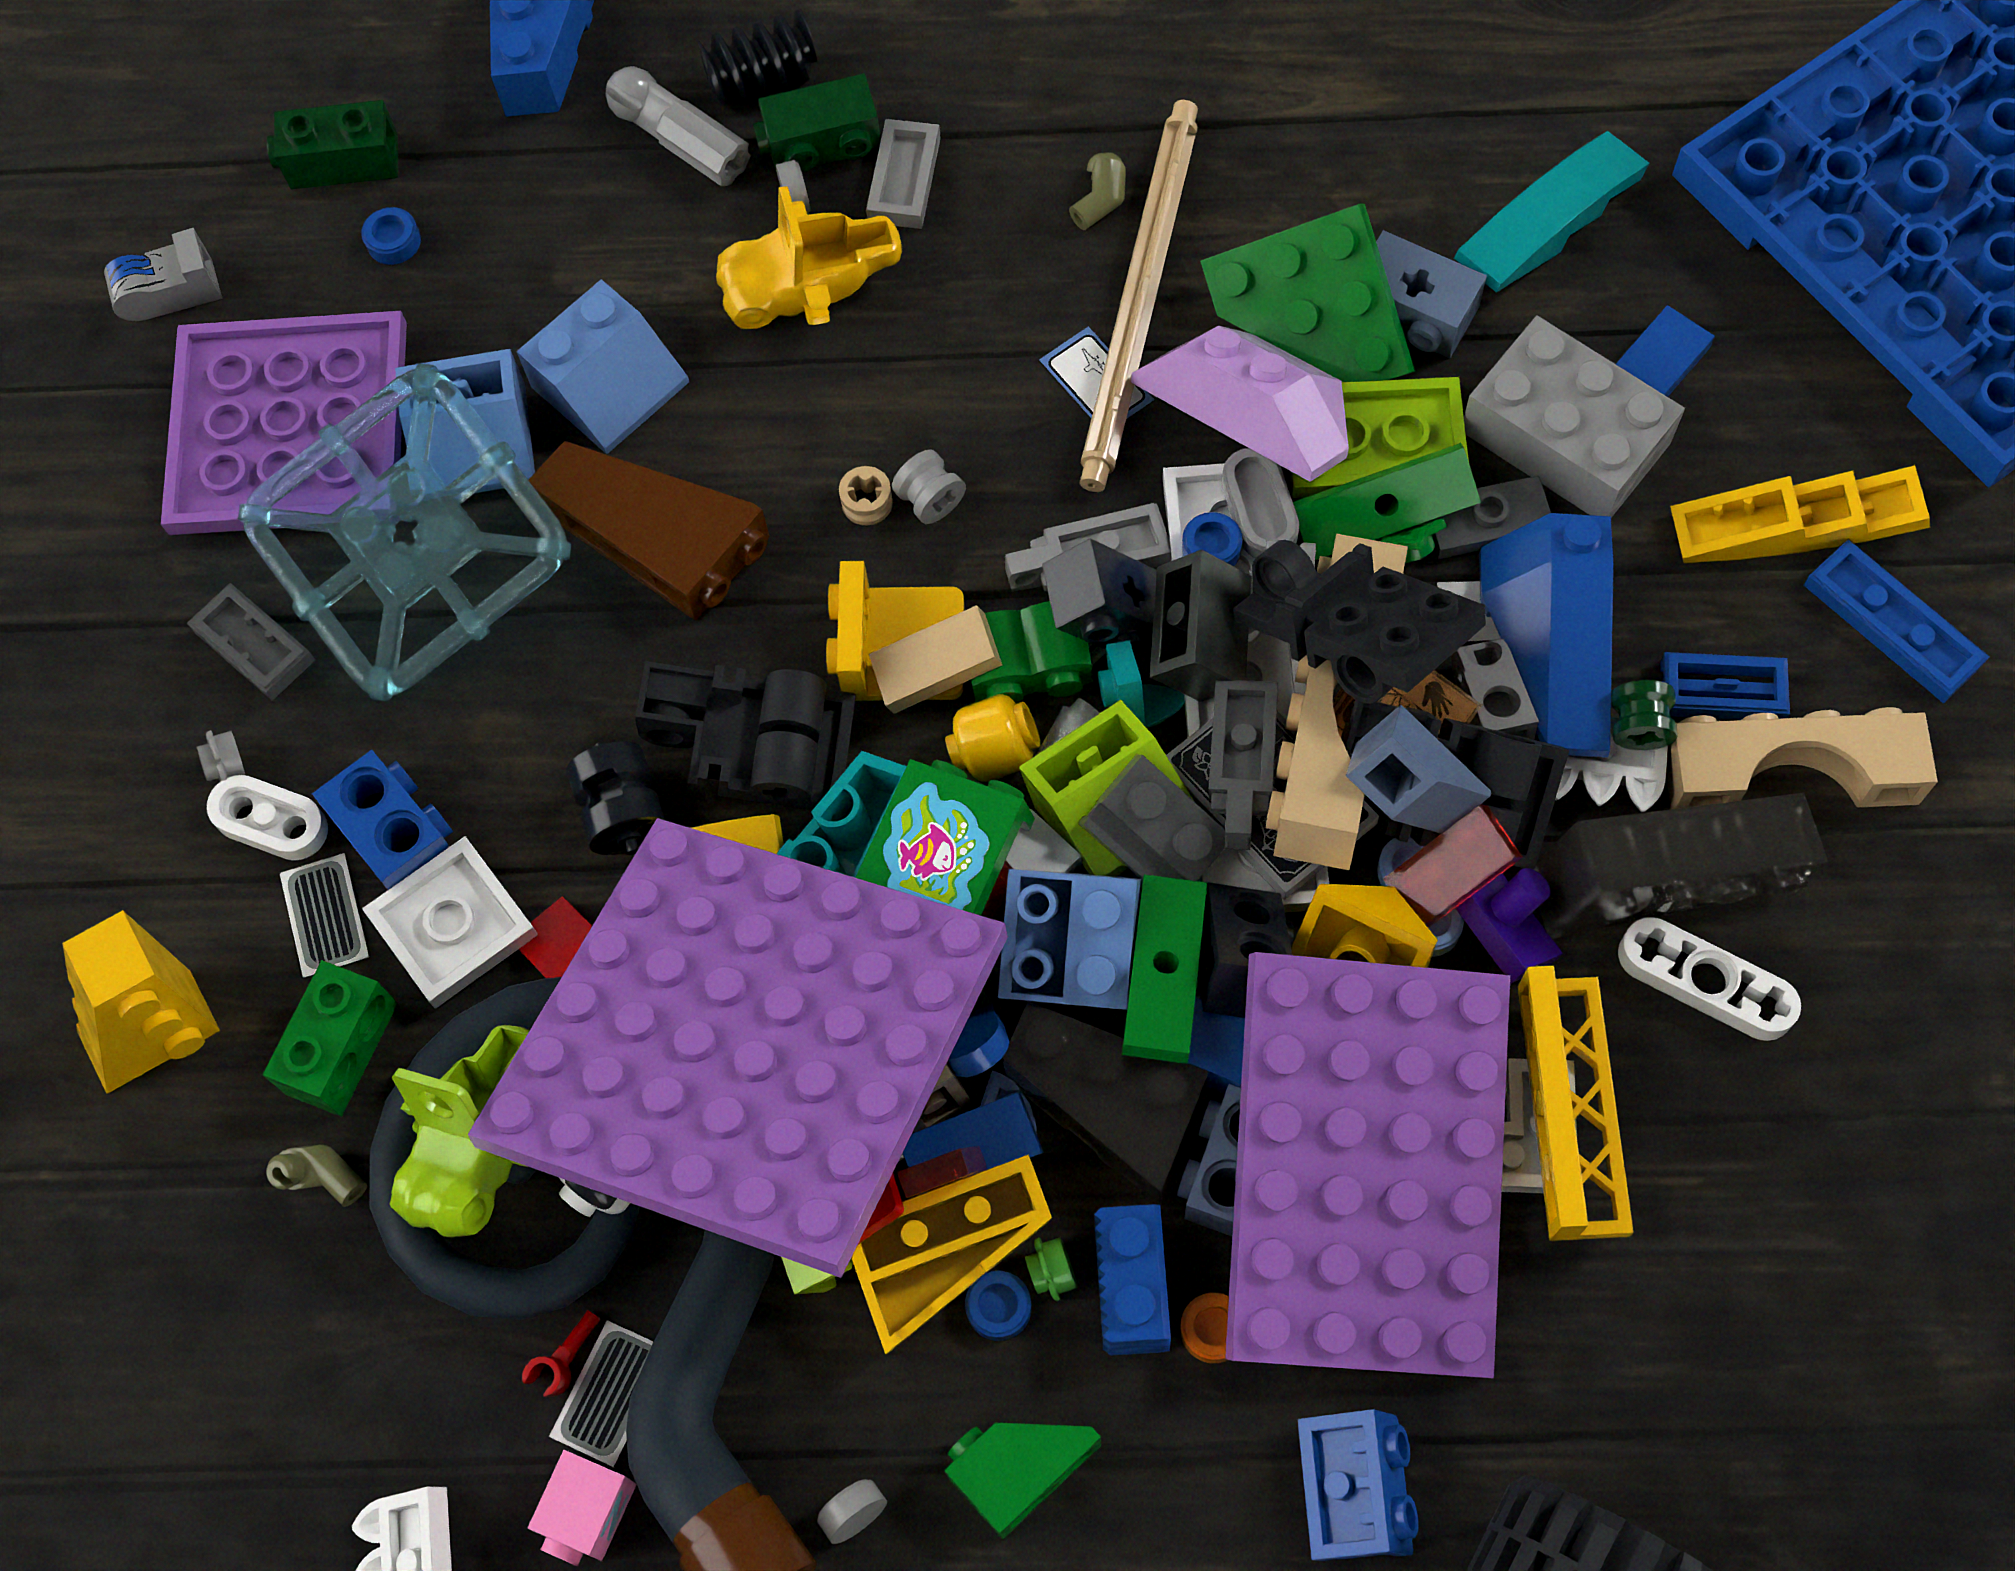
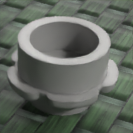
(220, 756)

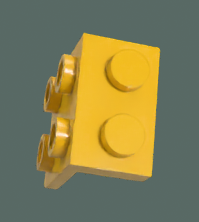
(876, 619)

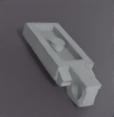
(1133, 531)

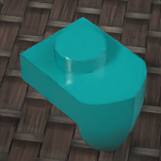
(1123, 682)

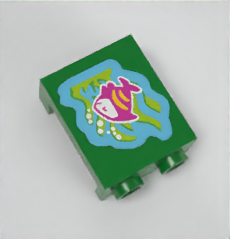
(945, 836)

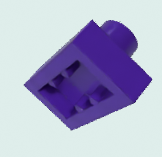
(1506, 924)

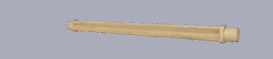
(1138, 297)

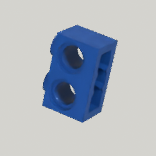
(381, 828)

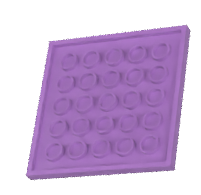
(743, 1044)

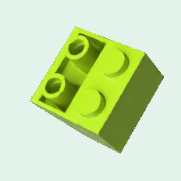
(1078, 770)

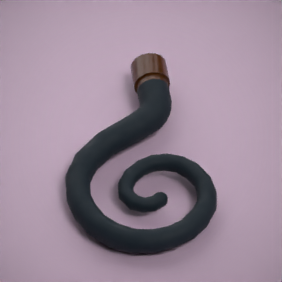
(671, 1439)

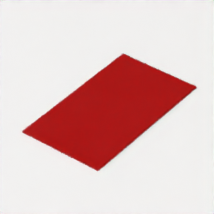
(559, 936)

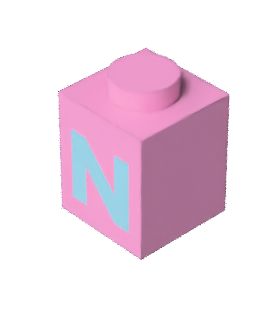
(581, 1508)

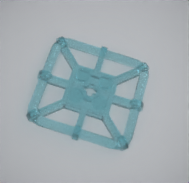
(367, 522)

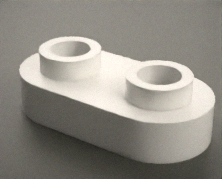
(271, 819)

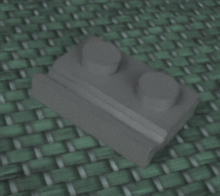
(1154, 825)

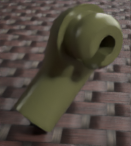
(316, 1167)

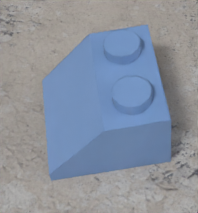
(602, 366)

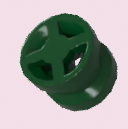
(1644, 715)

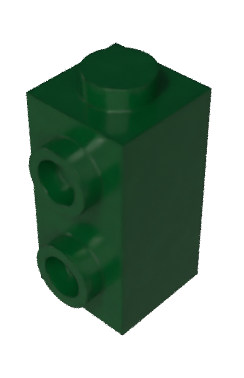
(819, 123)
(334, 144)

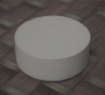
(790, 175)
(851, 1511)

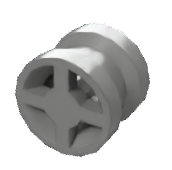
(928, 486)

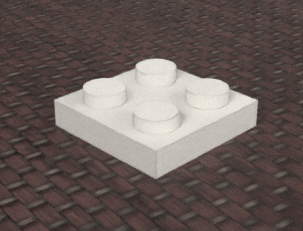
(450, 922)

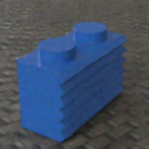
(1132, 1280)

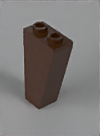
(654, 525)

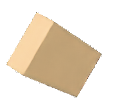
(935, 659)

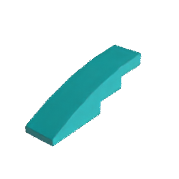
(1551, 210)

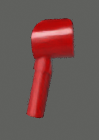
(561, 1357)

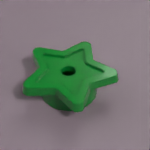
(1417, 538)

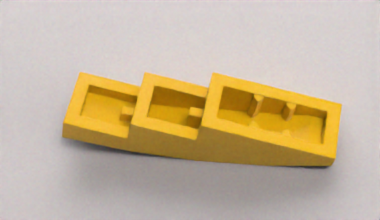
(1801, 517)

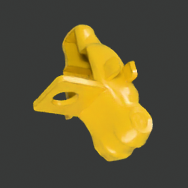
(803, 264)

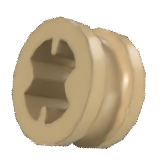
(867, 480)

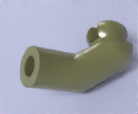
(1107, 190)

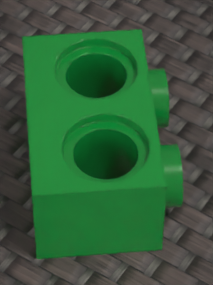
(331, 1038)

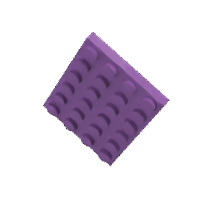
(1369, 1167)

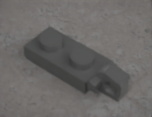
(1242, 755)

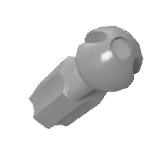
(677, 125)

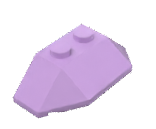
(1255, 398)

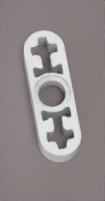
(1745, 1014)

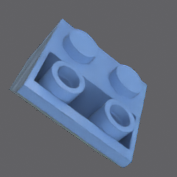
(497, 395)
(1069, 938)

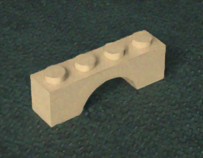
(1873, 756)

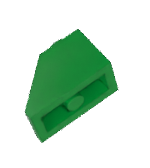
(1016, 1467)

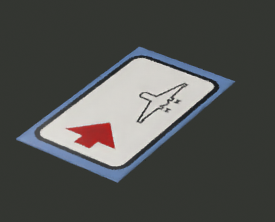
(1079, 369)

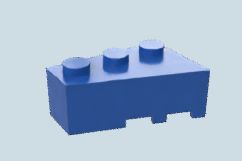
(535, 51)

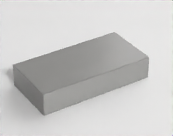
(904, 172)

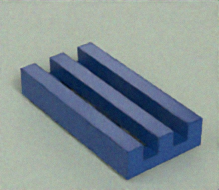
(1726, 708)

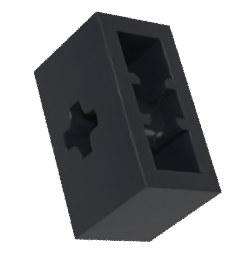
(1102, 596)

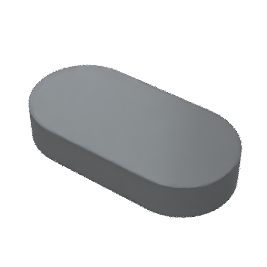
(1258, 500)

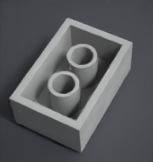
(1571, 418)

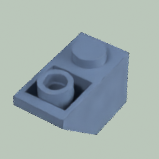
(1413, 774)

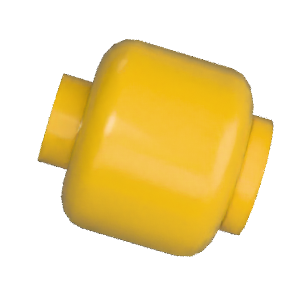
(992, 737)

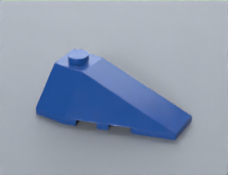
(1554, 610)

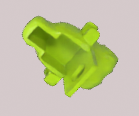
(445, 1177)

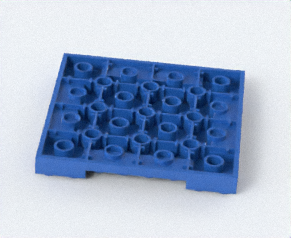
(1894, 204)

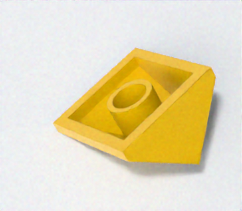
(1364, 926)

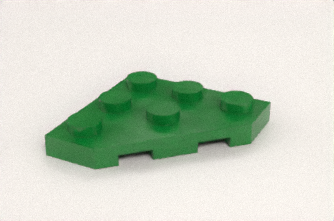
(1316, 296)

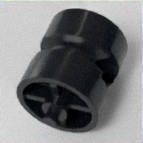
(616, 796)

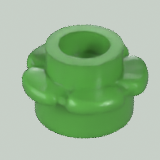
(1051, 1268)

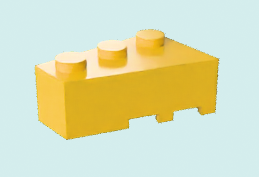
(133, 1001)
(946, 1245)

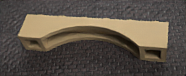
(1320, 805)

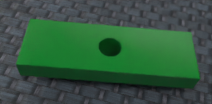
(1421, 492)
(1168, 939)

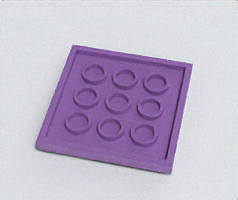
(257, 398)

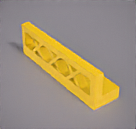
(1557, 1106)

